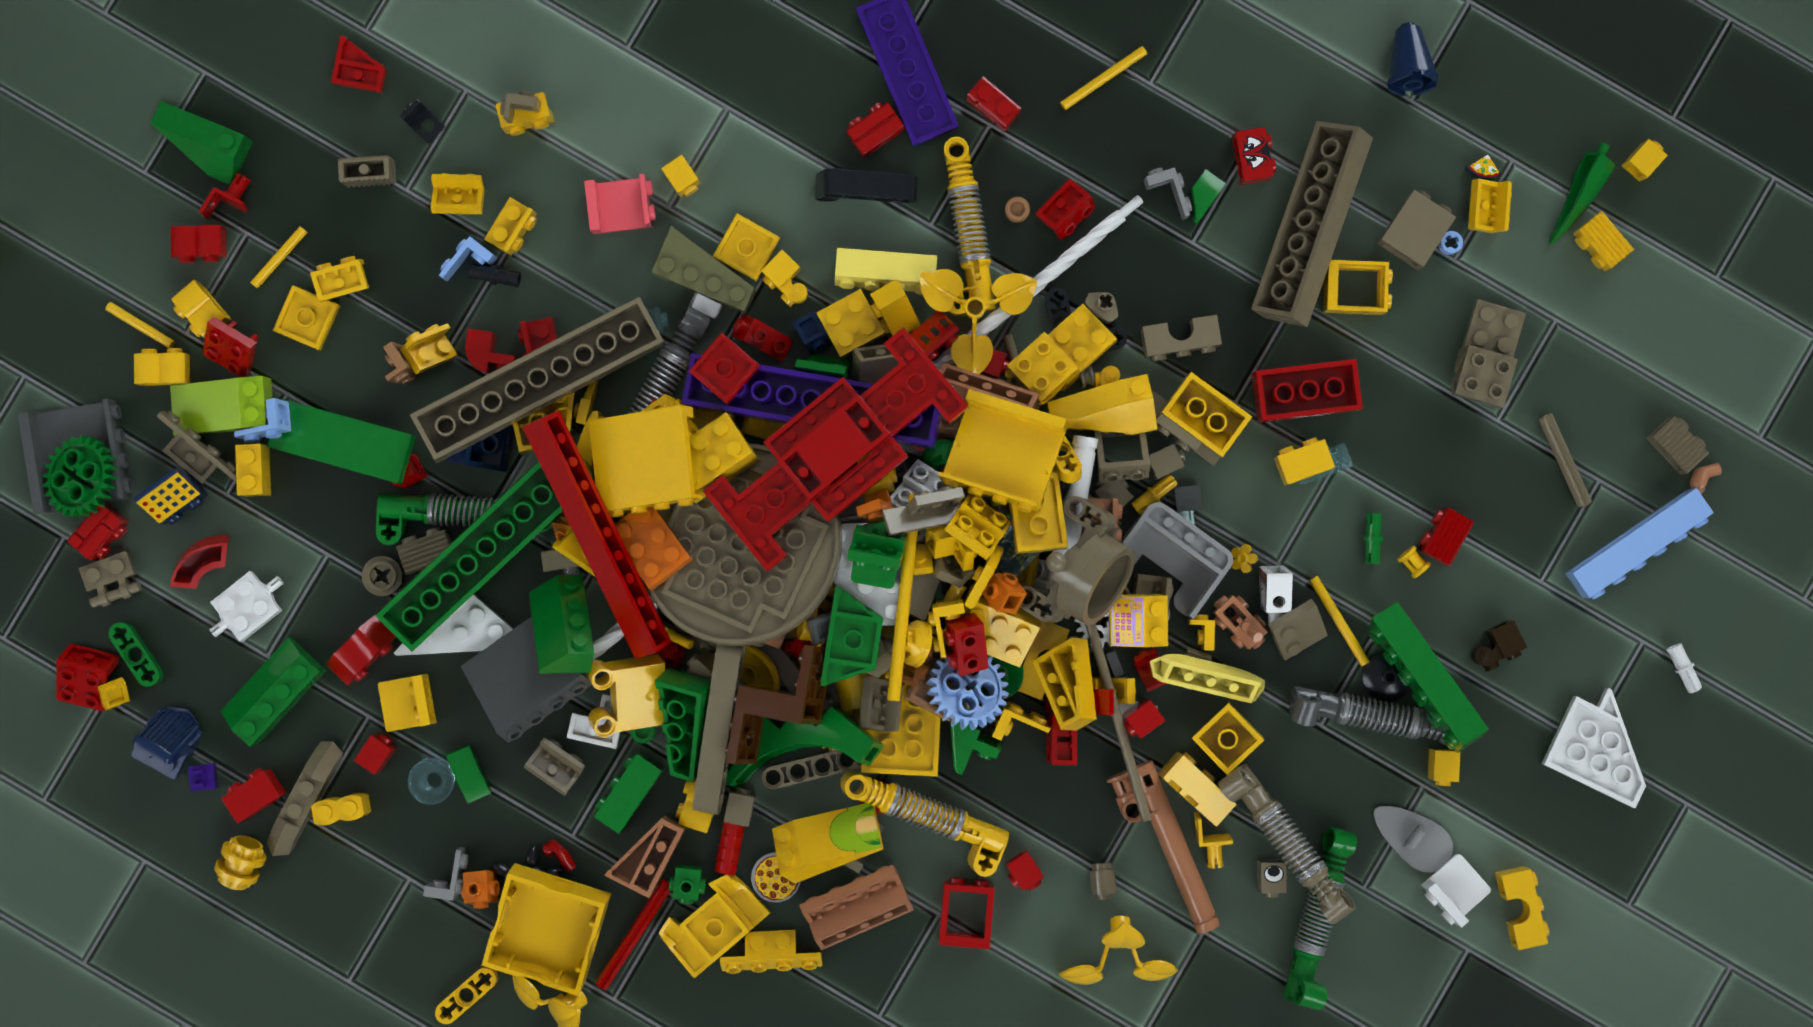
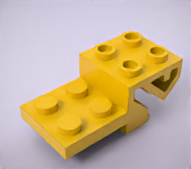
(1061, 356)

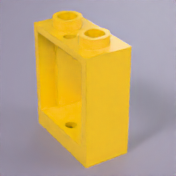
(1330, 287)

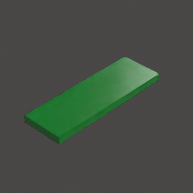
(346, 443)

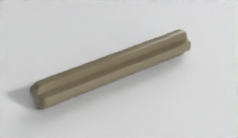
(1565, 460)

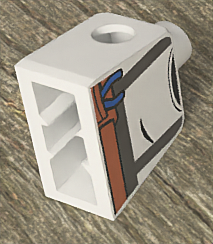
(1275, 582)

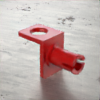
(231, 196)

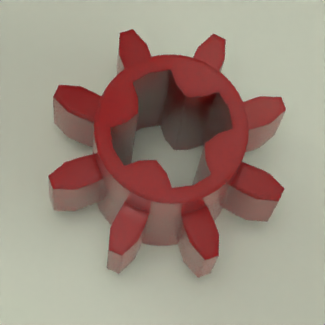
(672, 655)

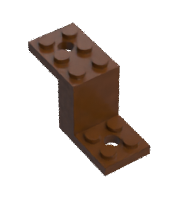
(758, 702)

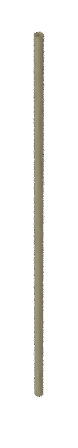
(1105, 676)

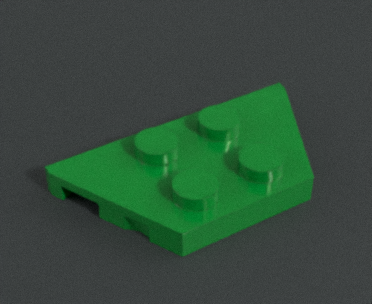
(851, 639)

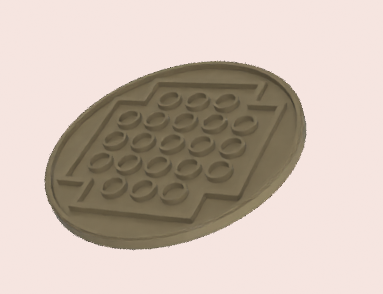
(725, 589)

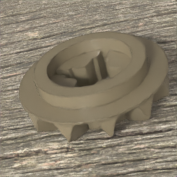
(370, 575)

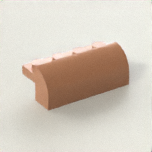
(964, 380)
(856, 906)

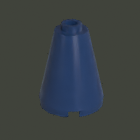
(1411, 62)

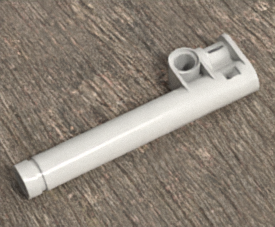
(1085, 451)

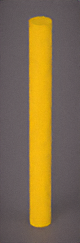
(1103, 78)
(1339, 621)

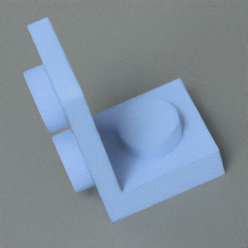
(463, 250)
(278, 423)

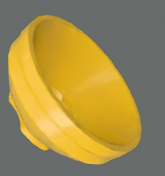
(918, 643)

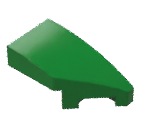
(1204, 193)

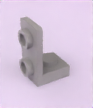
(440, 888)

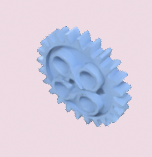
(951, 700)

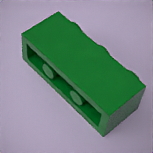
(627, 792)

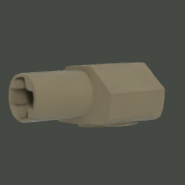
(1102, 306)

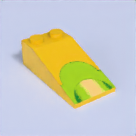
(826, 841)

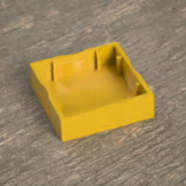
(546, 929)

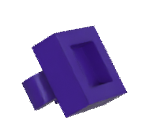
(203, 777)

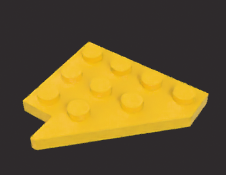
(912, 748)

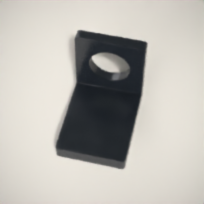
(415, 114)

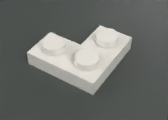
(582, 731)

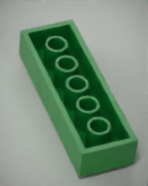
(1427, 678)

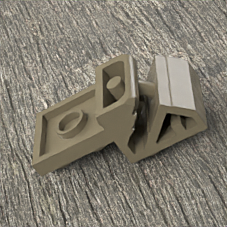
(1486, 357)

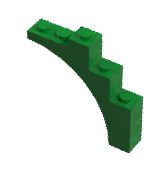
(834, 732)

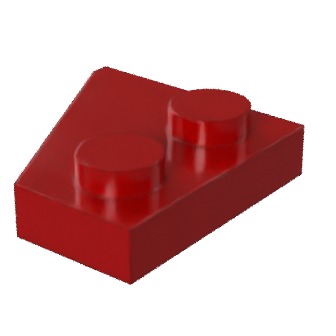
(357, 69)

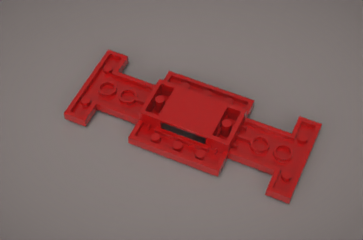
(828, 441)

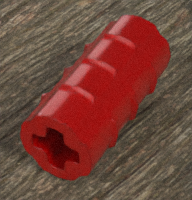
(729, 848)

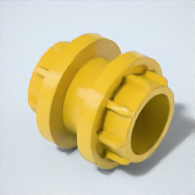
(240, 862)

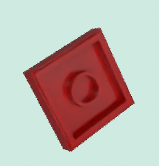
(724, 368)

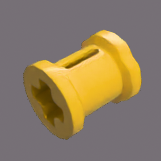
(1413, 561)

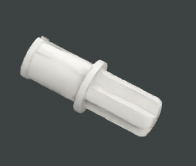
(1684, 667)

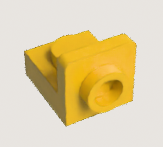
(1206, 636)

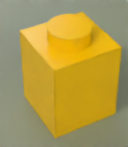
(1644, 159)
(681, 176)
(1443, 766)

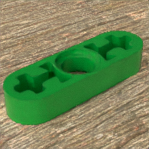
(131, 635)

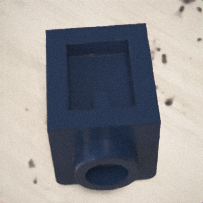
(812, 333)

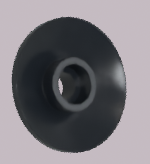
(1375, 682)

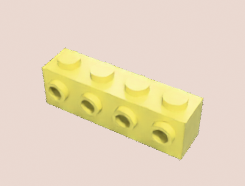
(878, 268)

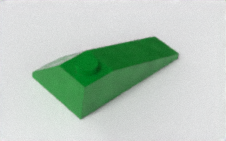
(209, 145)

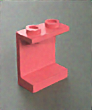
(619, 205)

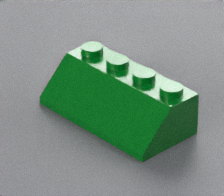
(561, 626)
(272, 692)

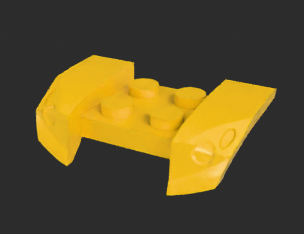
(714, 925)

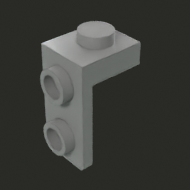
(1159, 177)

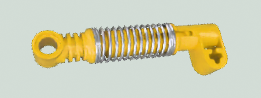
(968, 219)
(931, 814)

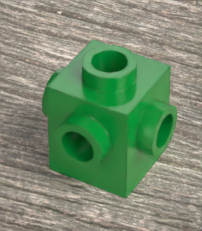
(691, 875)

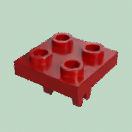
(229, 347)

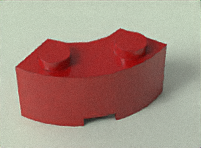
(199, 559)
(361, 651)

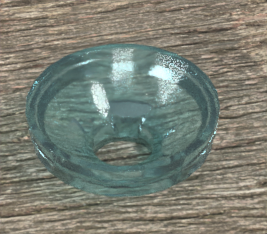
(419, 785)

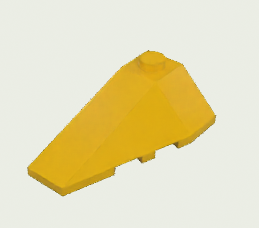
(1113, 407)

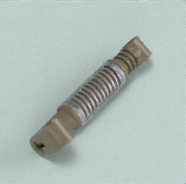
(1268, 813)

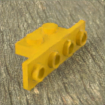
(771, 951)

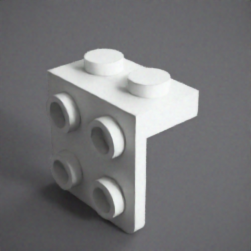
(1455, 889)

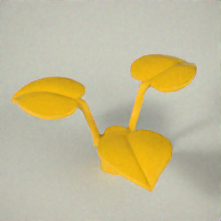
(944, 287)
(1120, 936)
(563, 1008)

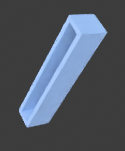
(1639, 543)

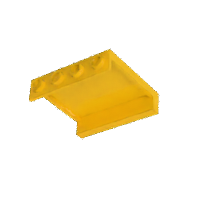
(643, 460)

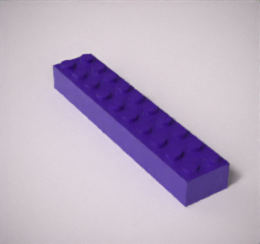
(782, 393)

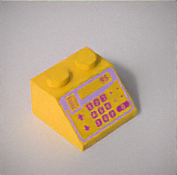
(1139, 621)

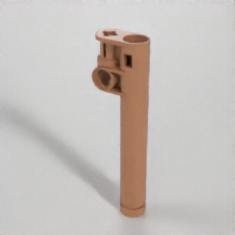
(1171, 842)

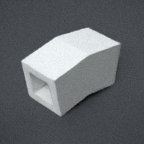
(705, 306)

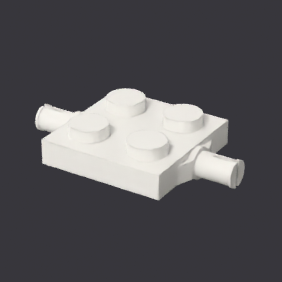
(246, 606)

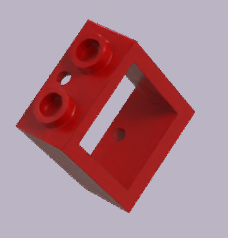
(966, 939)

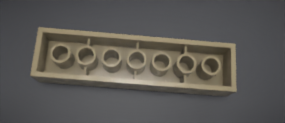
(1312, 223)

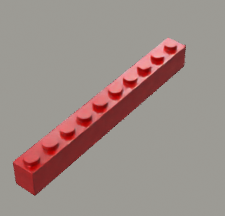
(597, 534)

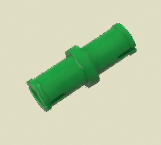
(1373, 538)

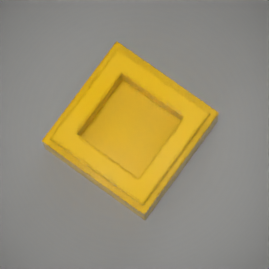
(113, 693)

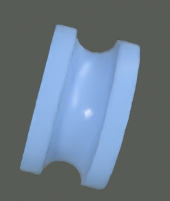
(1450, 250)

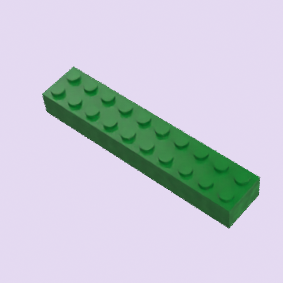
(472, 558)

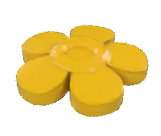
(1244, 558)

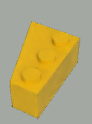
(1068, 683)
(1196, 787)

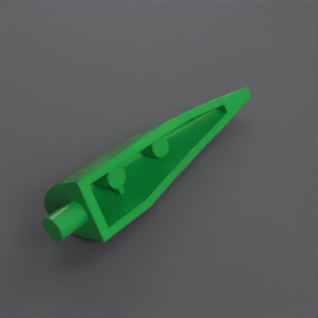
(1586, 184)

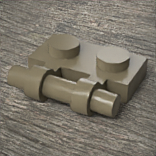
(108, 571)

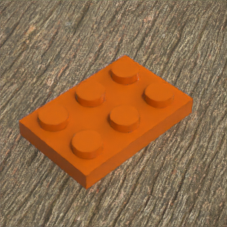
(652, 546)

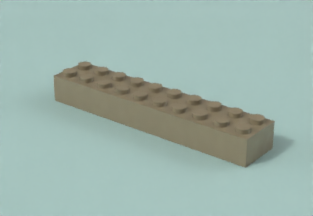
(537, 380)

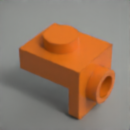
(874, 505)

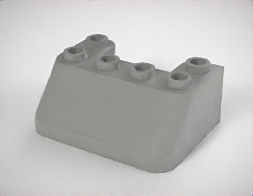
(1181, 552)

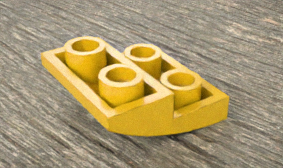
(978, 526)

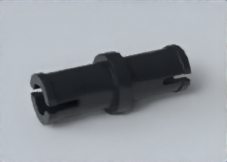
(494, 275)

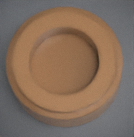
(1017, 209)

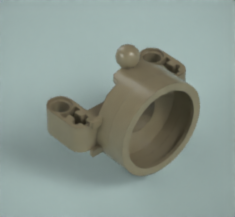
(1088, 574)

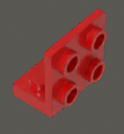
(80, 673)

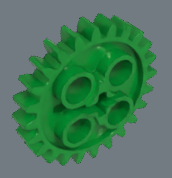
(91, 464)

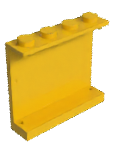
(1004, 451)

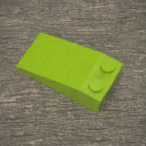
(222, 404)

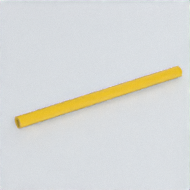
(902, 616)

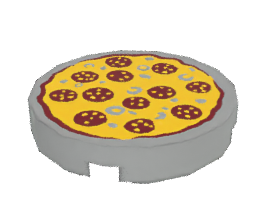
(768, 881)

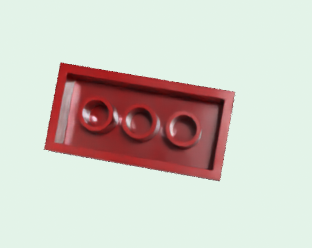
(1307, 390)

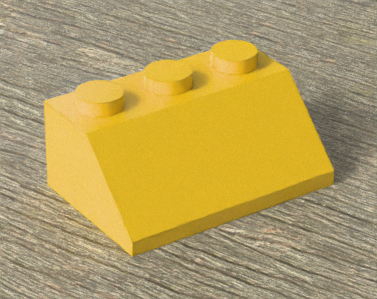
(1206, 414)

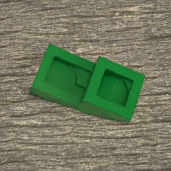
(468, 773)

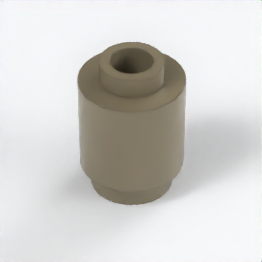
(1103, 880)

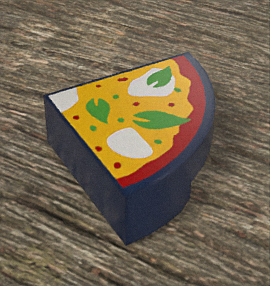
(1483, 168)

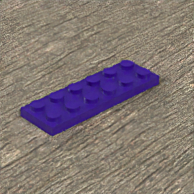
(907, 69)

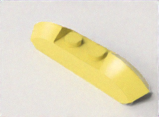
(1207, 677)

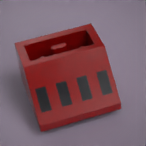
(935, 334)

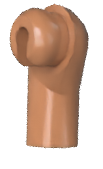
(1702, 474)

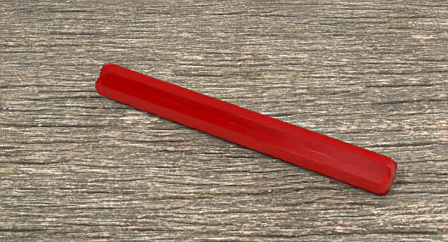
(633, 935)

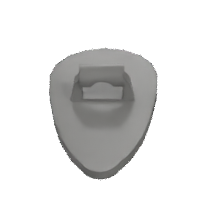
(1414, 837)

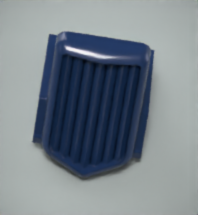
(167, 740)

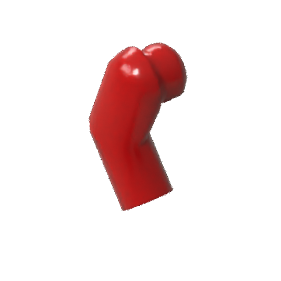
(561, 853)

